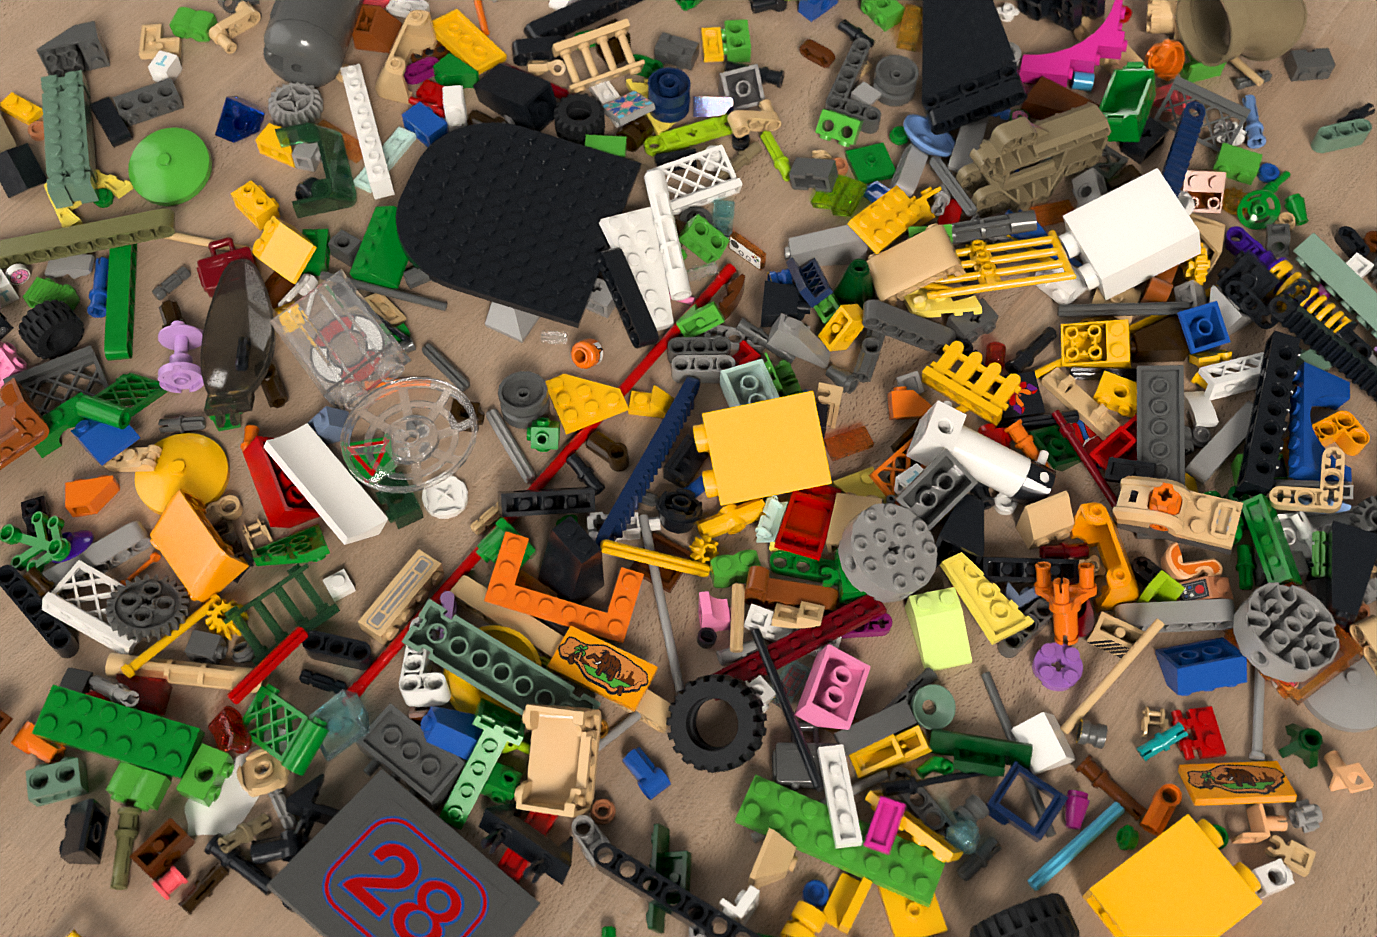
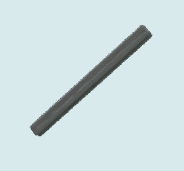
(1122, 309)

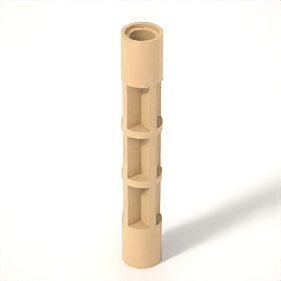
(183, 672)

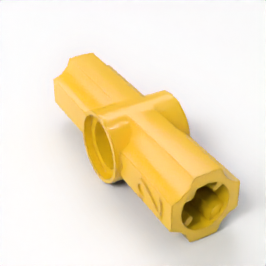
(731, 518)

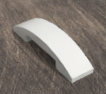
(762, 619)

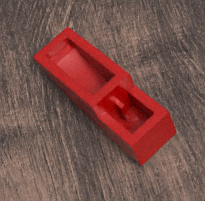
(1117, 444)

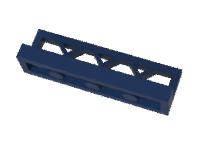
(806, 280)

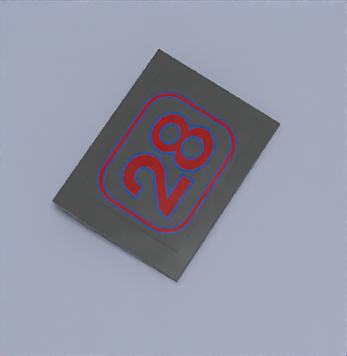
(398, 873)

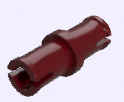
(1064, 551)

